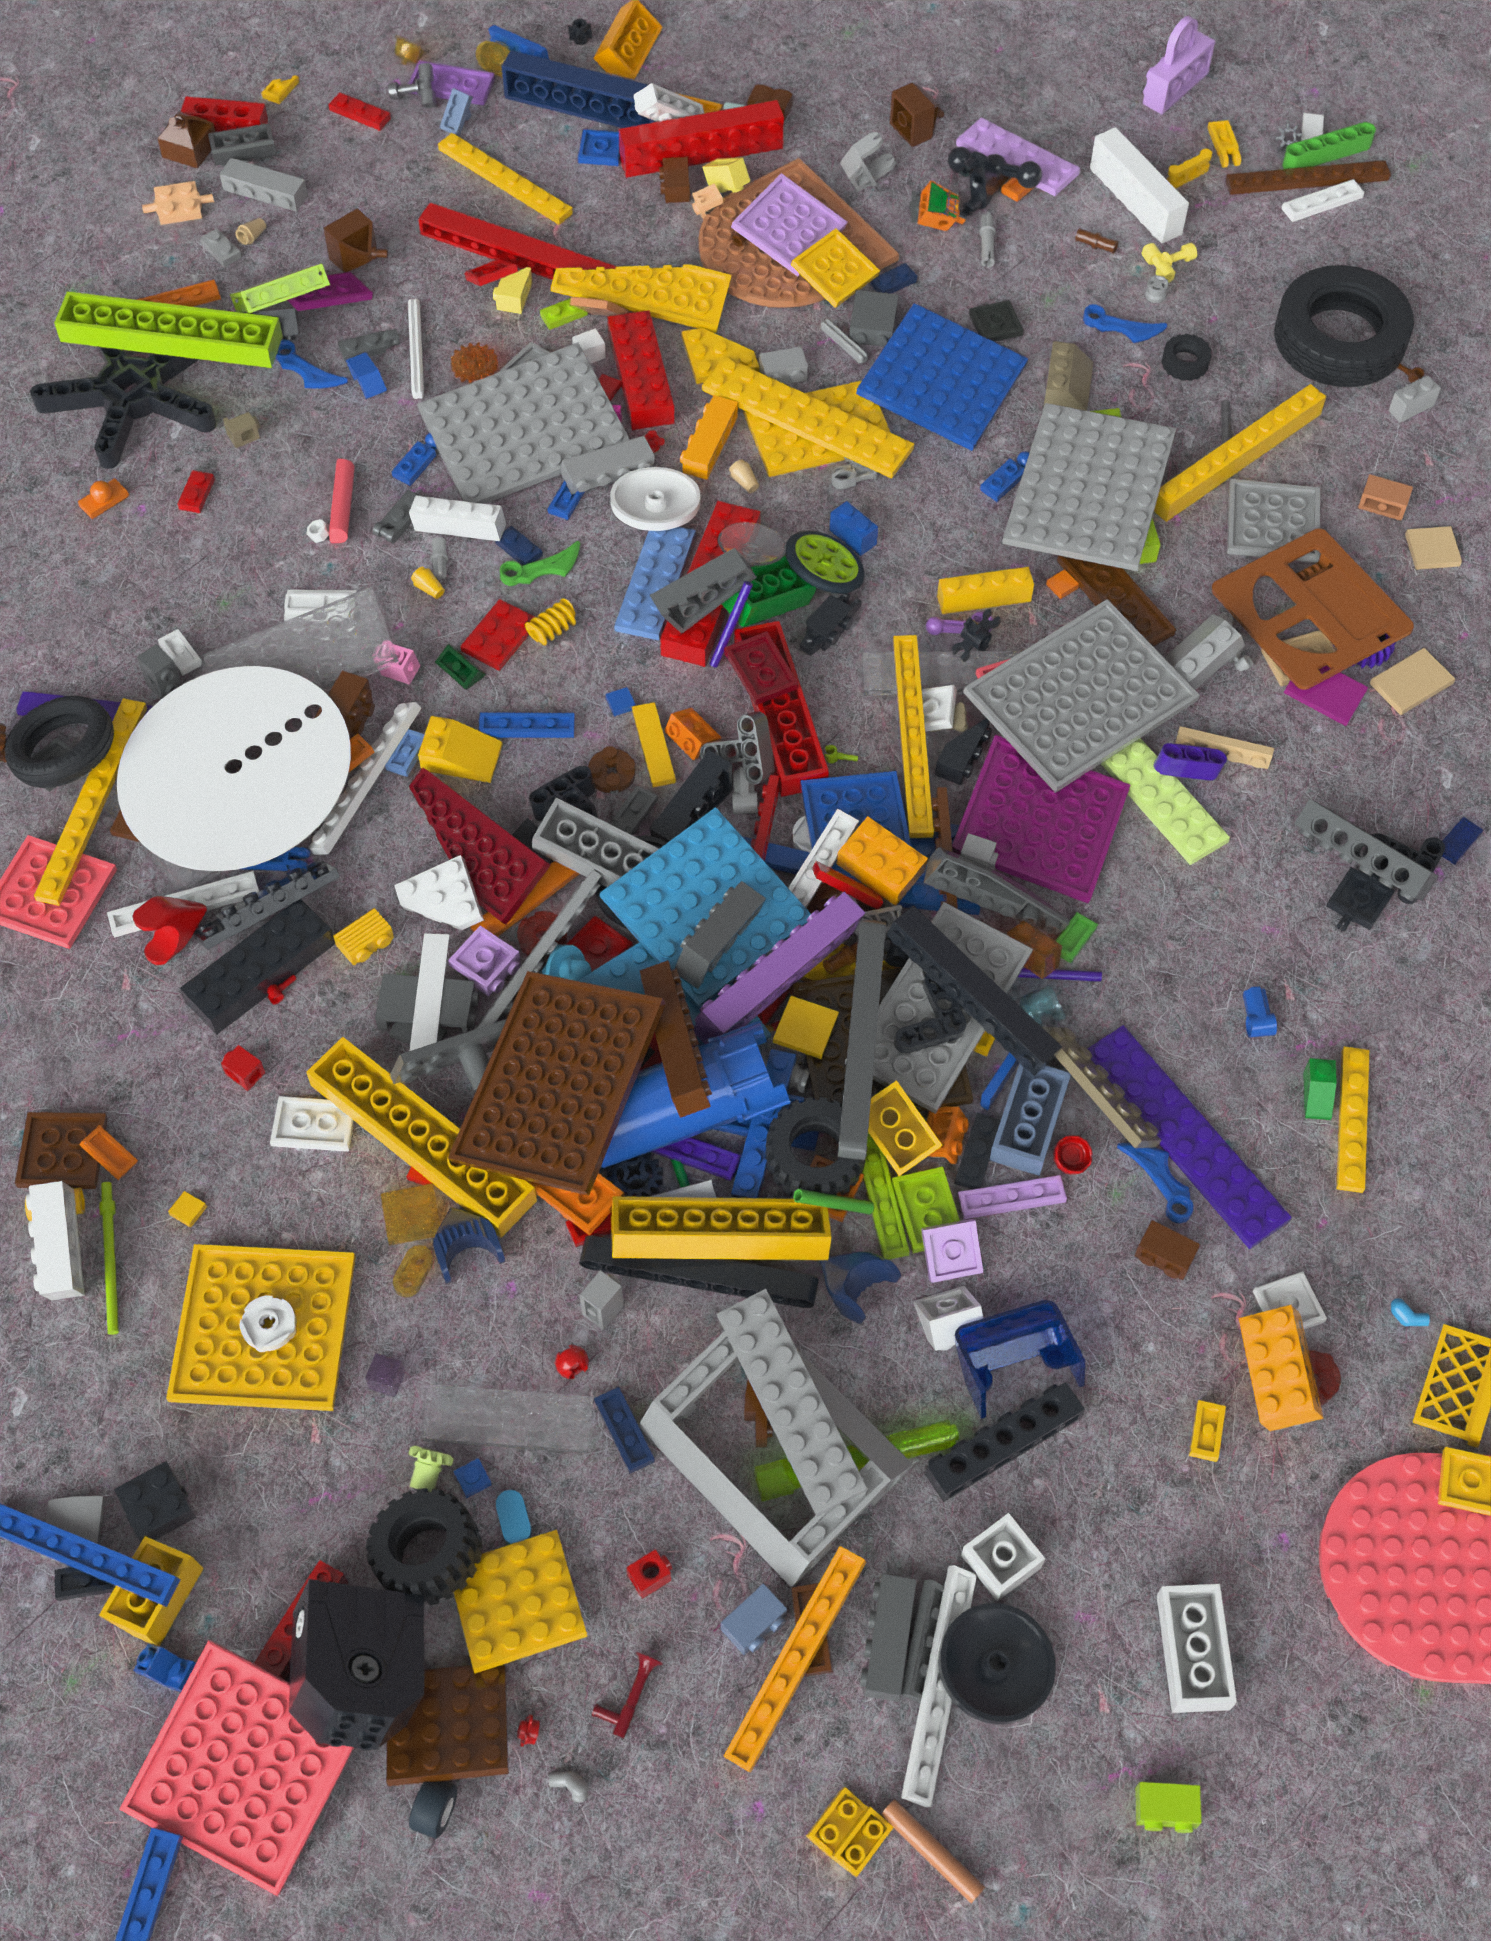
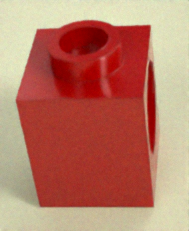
(242, 1067)
(646, 1585)

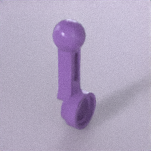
(936, 625)

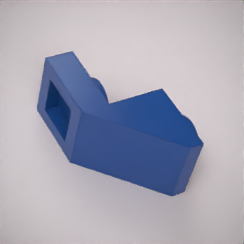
(164, 1667)

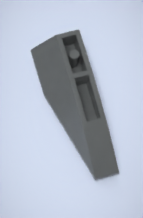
(991, 890)

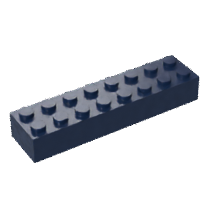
(572, 90)

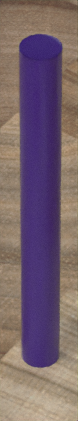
(731, 623)
(1065, 975)

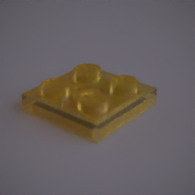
(410, 1214)

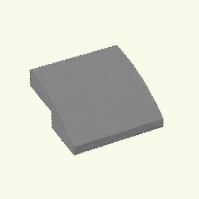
(77, 1515)

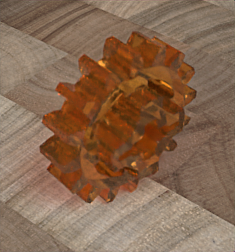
(474, 362)

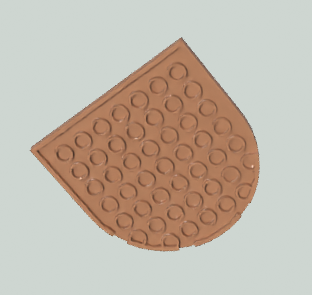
(757, 275)

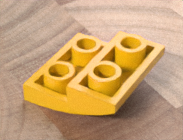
(849, 1831)

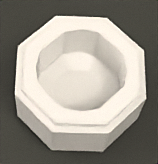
(318, 530)

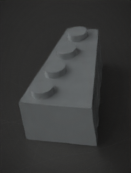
(702, 590)

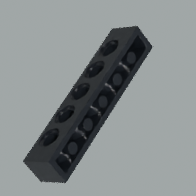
(950, 1483)

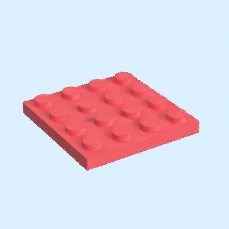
(44, 920)

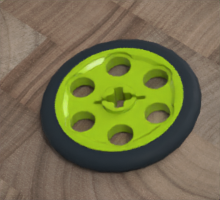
(824, 562)

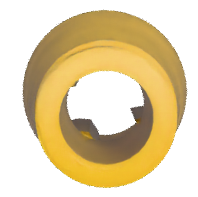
(427, 582)

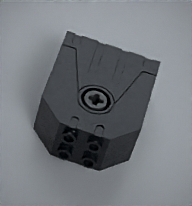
(356, 1663)

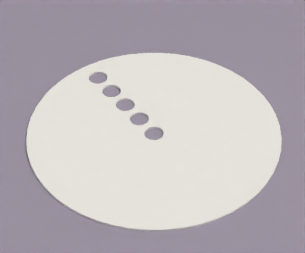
(212, 820)

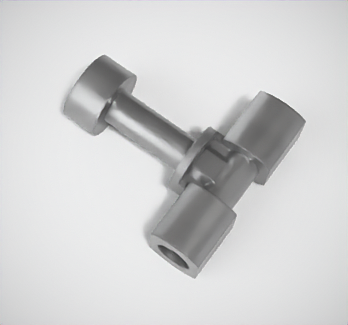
(421, 86)

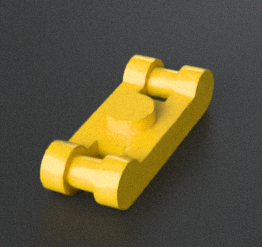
(1189, 169)

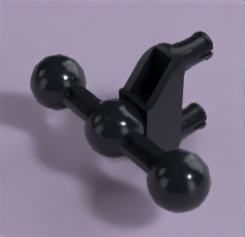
(985, 172)

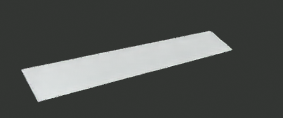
(429, 990)

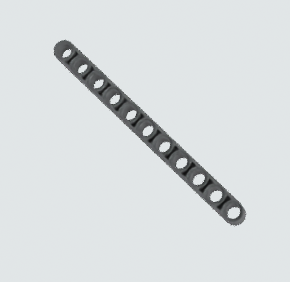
(862, 1041)

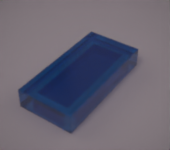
(1460, 840)

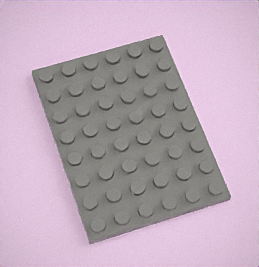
(521, 424)
(1090, 486)
(1081, 695)

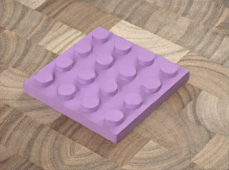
(786, 221)

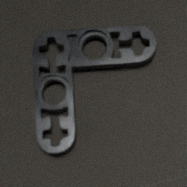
(939, 1024)

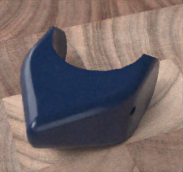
(462, 1231)
(850, 1275)

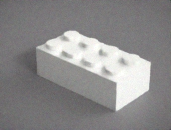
(55, 1241)
(1196, 1648)

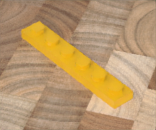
(1353, 1120)

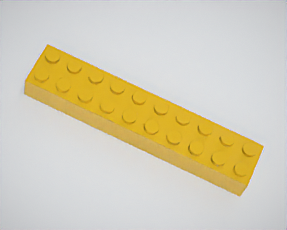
(416, 1134)

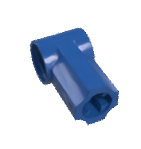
(1259, 1019)

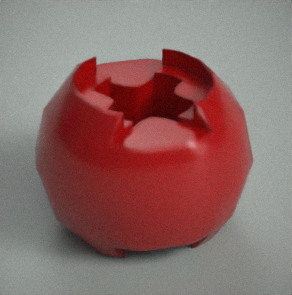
(572, 1361)

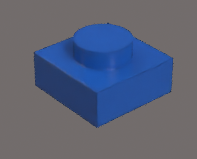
(472, 1478)

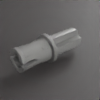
(439, 557)

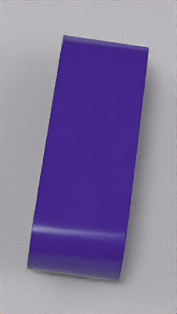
(1190, 761)

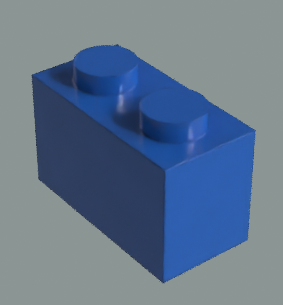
(853, 528)

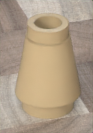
(249, 231)
(743, 474)

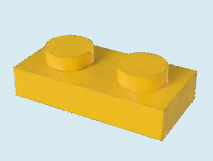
(1207, 1431)

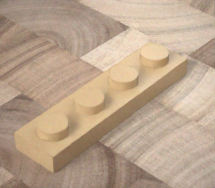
(1235, 750)

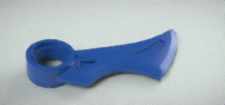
(1133, 330)
(312, 376)
(1156, 1166)

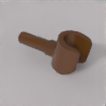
(1413, 375)

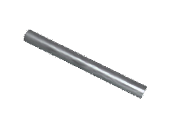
(1225, 421)

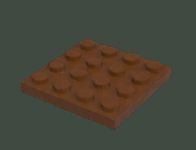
(454, 1730)

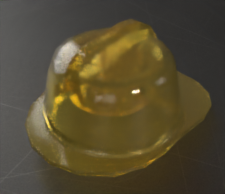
(407, 50)
(491, 56)

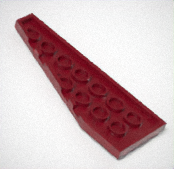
(497, 862)

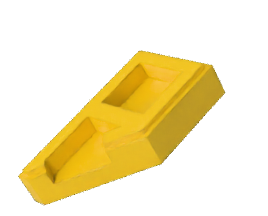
(278, 90)

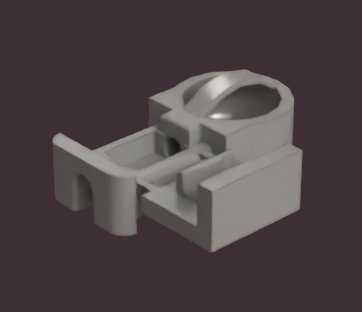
(854, 472)

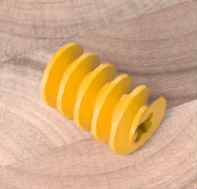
(551, 621)

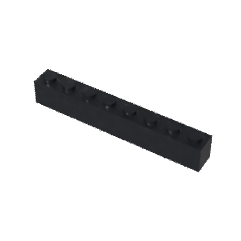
(974, 990)

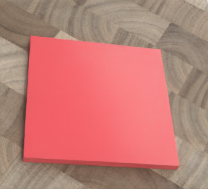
(236, 1771)

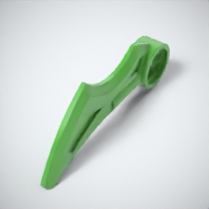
(556, 564)

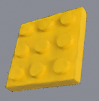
(835, 267)

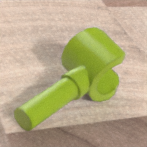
(833, 755)

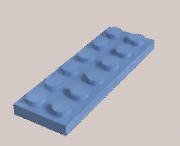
(658, 565)

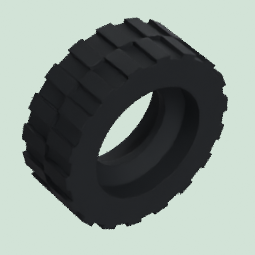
(1186, 370)

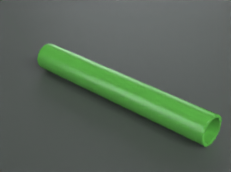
(833, 1201)

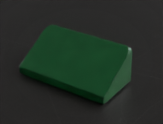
(459, 667)

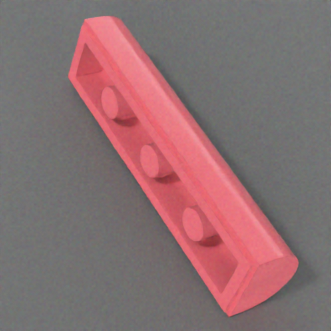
(341, 501)

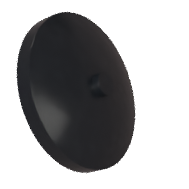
(996, 1663)

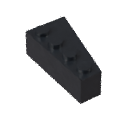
(698, 795)

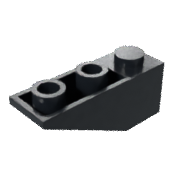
(959, 753)

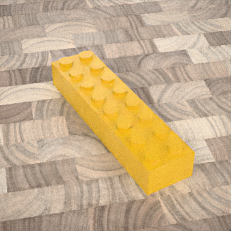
(719, 1228)

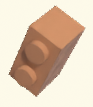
(1385, 497)

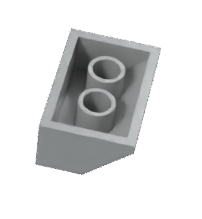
(1205, 650)

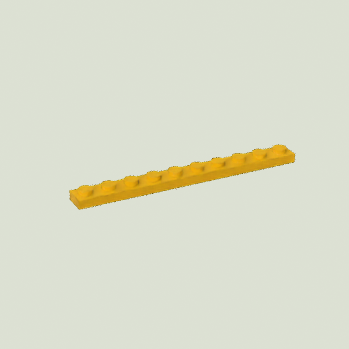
(913, 737)
(88, 808)

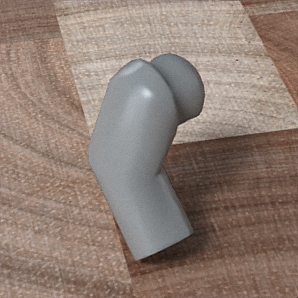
(572, 1781)

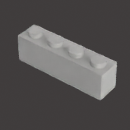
(263, 184)
(606, 464)

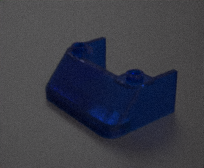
(1012, 1338)

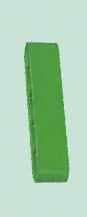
(1329, 146)

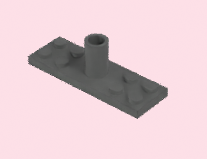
(466, 1048)

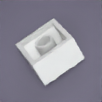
(945, 1313)

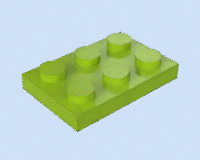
(924, 1202)

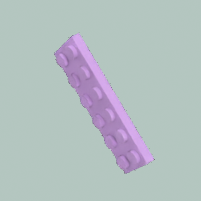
(992, 139)

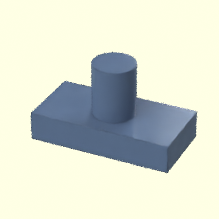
(456, 112)

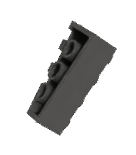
(718, 933)

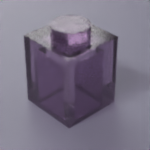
(385, 1375)

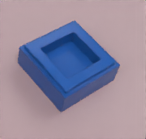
(620, 701)

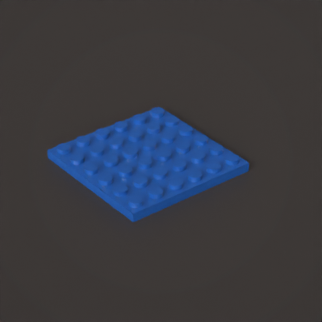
(942, 376)

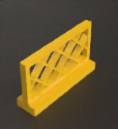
(1482, 1398)

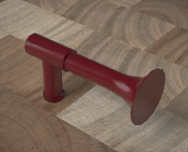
(623, 1720)

